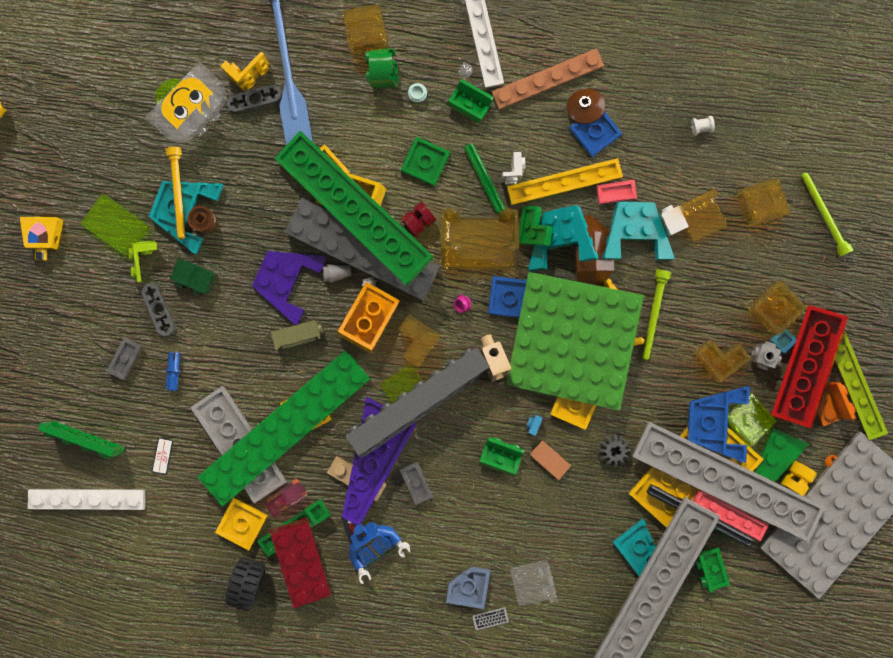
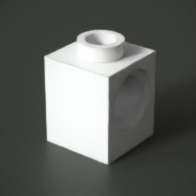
(673, 220)

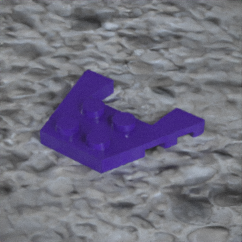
(278, 277)

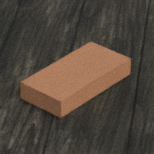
(550, 460)

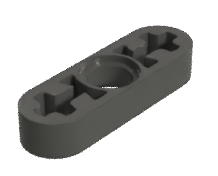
(247, 94)
(158, 324)

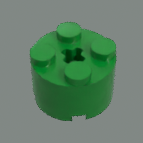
(382, 68)

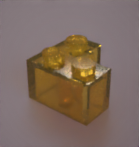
(423, 340)
(720, 364)

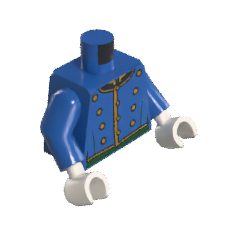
(371, 544)

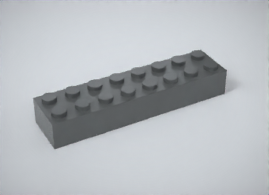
(327, 234)
(418, 403)

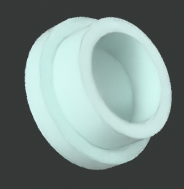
(417, 92)

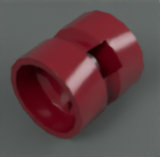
(411, 220)

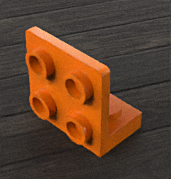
(835, 404)

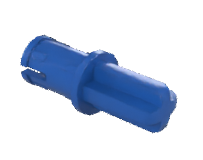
(172, 371)

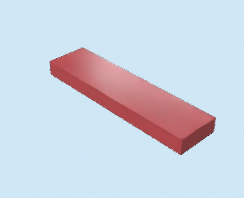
(732, 515)

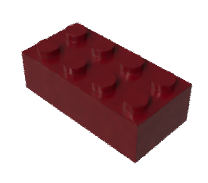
(300, 562)

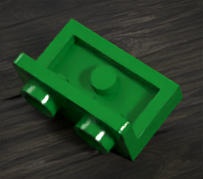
(470, 101)
(501, 456)
(712, 569)

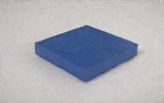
(596, 135)
(506, 296)

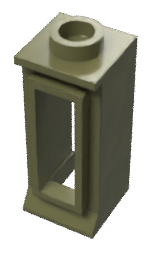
(297, 335)

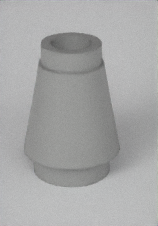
(336, 272)

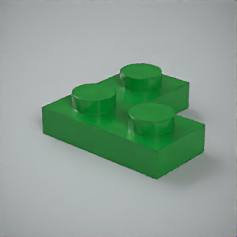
(530, 231)

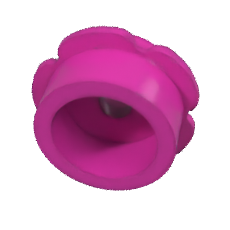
(462, 304)

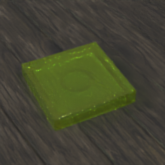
(401, 382)
(751, 420)

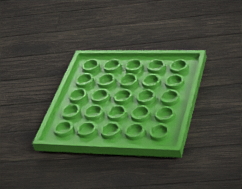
(575, 340)

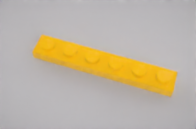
(564, 182)

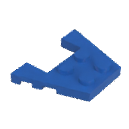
(710, 419)

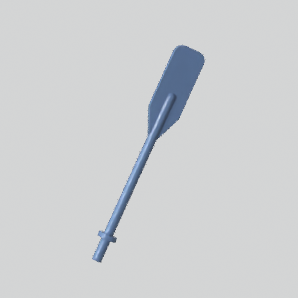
(292, 104)

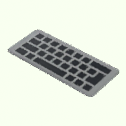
(490, 618)

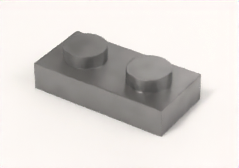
(124, 358)
(416, 483)

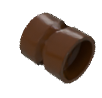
(202, 220)

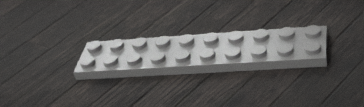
(728, 481)
(659, 581)

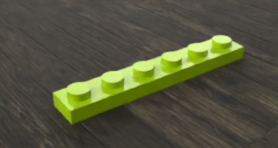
(859, 390)

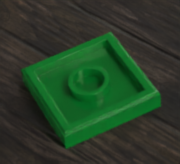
(425, 161)

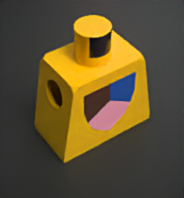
(41, 234)

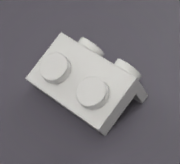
(518, 167)

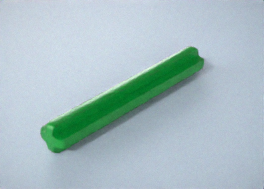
(484, 178)

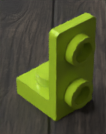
(145, 248)

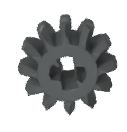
(615, 457)

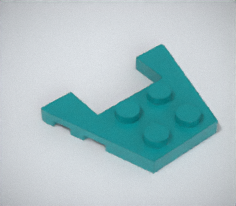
(164, 208)
(637, 222)
(568, 229)

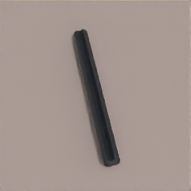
(721, 527)

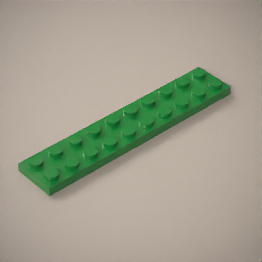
(354, 208)
(283, 428)

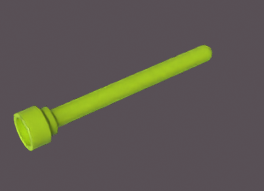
(842, 246)
(661, 277)

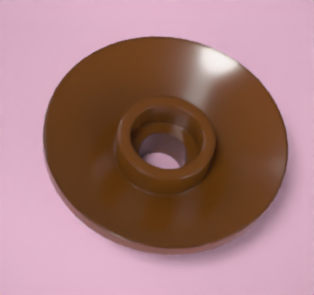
(585, 113)

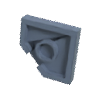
(469, 588)

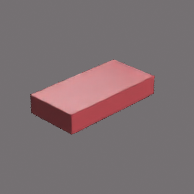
(616, 192)

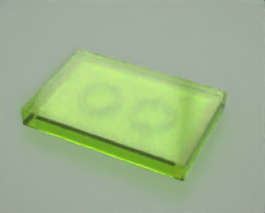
(114, 224)

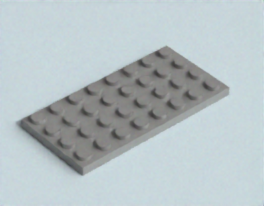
(856, 503)

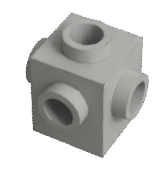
(759, 356)

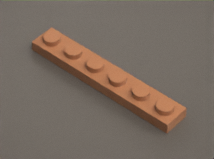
(547, 79)

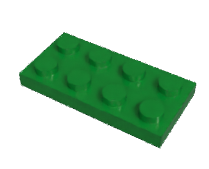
(86, 441)

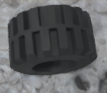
(245, 584)

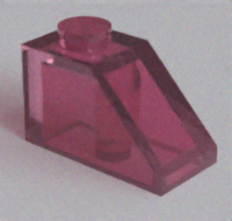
(285, 498)

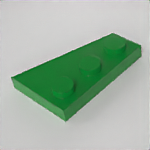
(779, 454)

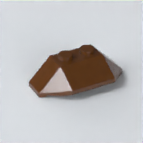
(594, 271)

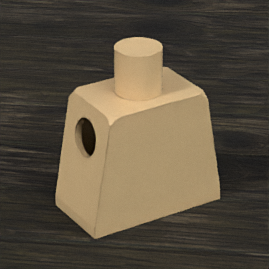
(498, 365)

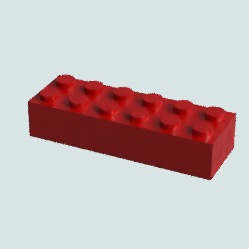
(810, 366)

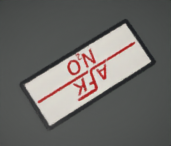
(162, 456)

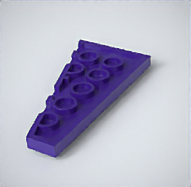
(372, 470)

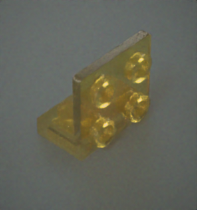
(703, 215)

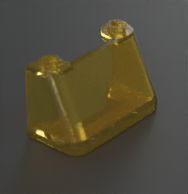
(479, 241)

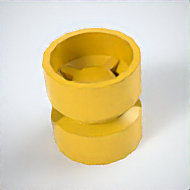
(802, 472)

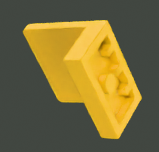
(247, 77)

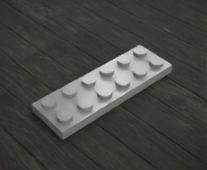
(228, 426)

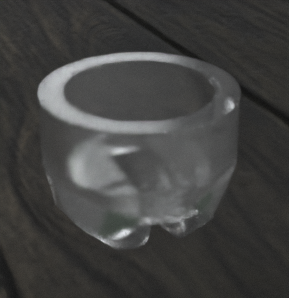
(465, 70)

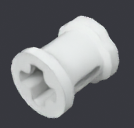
(702, 125)

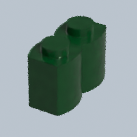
(192, 276)

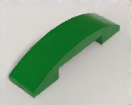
(314, 513)

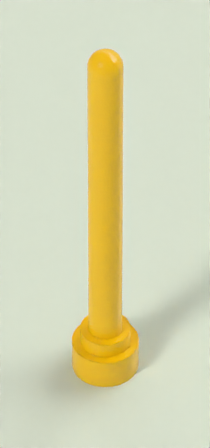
(174, 155)

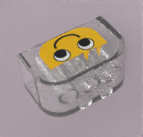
(189, 106)

